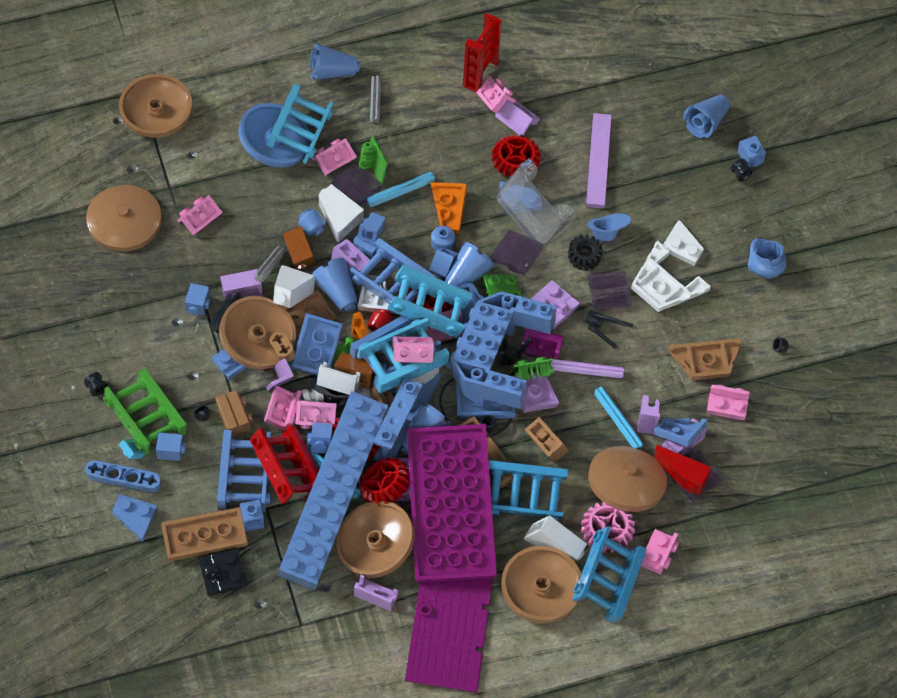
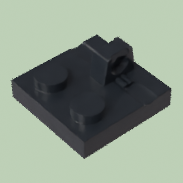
(222, 572)

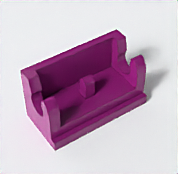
(542, 344)

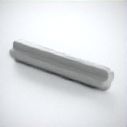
(375, 99)
(270, 264)

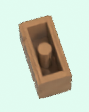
(233, 413)

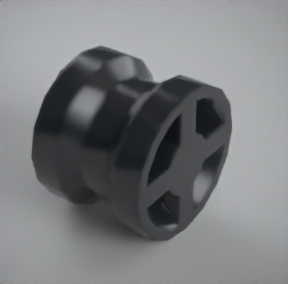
(741, 169)
(95, 384)

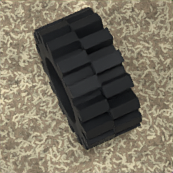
(585, 243)

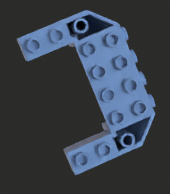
(481, 343)

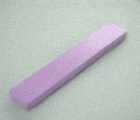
(598, 161)

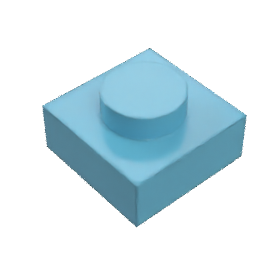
(130, 449)

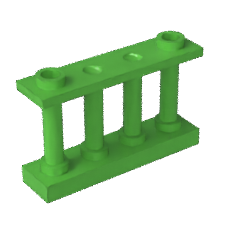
(154, 396)

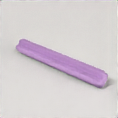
(587, 368)

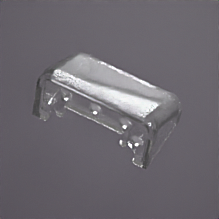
(531, 209)

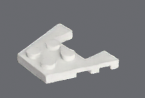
(659, 287)

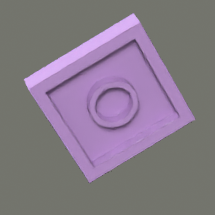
(555, 295)
(539, 395)

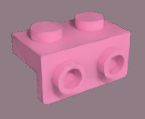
(282, 408)

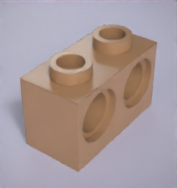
(546, 440)

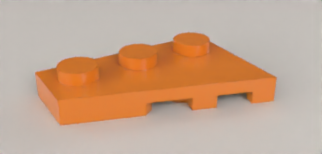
(450, 203)

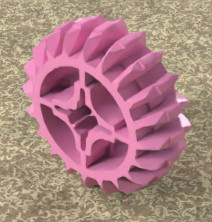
(596, 518)

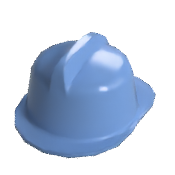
(607, 227)

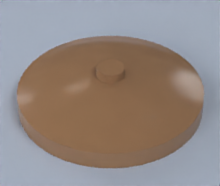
(155, 105)
(123, 218)
(248, 328)
(627, 478)
(375, 539)
(540, 584)

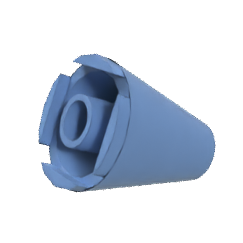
(331, 63)
(706, 115)
(468, 266)
(337, 284)
(424, 417)

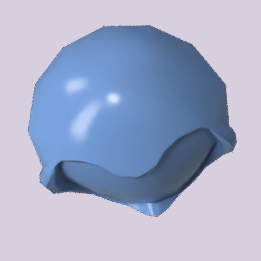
(767, 258)

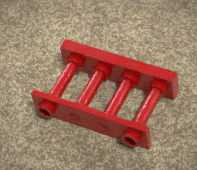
(482, 53)
(296, 452)

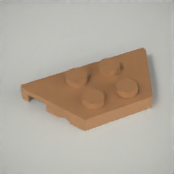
(707, 358)

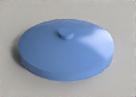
(255, 130)

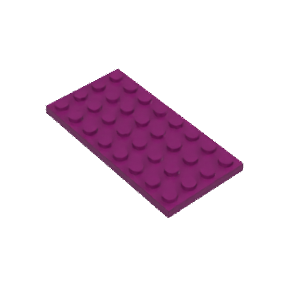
(451, 503)

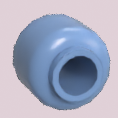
(312, 222)
(442, 237)

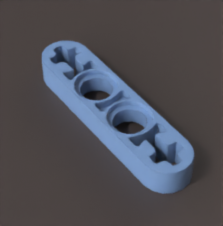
(121, 479)

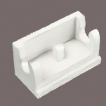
(337, 380)

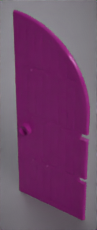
(447, 632)

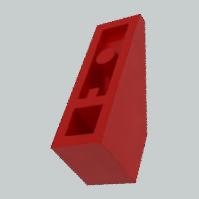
(685, 471)

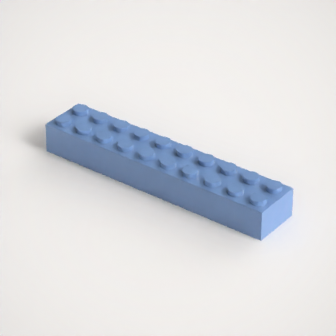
(332, 491)

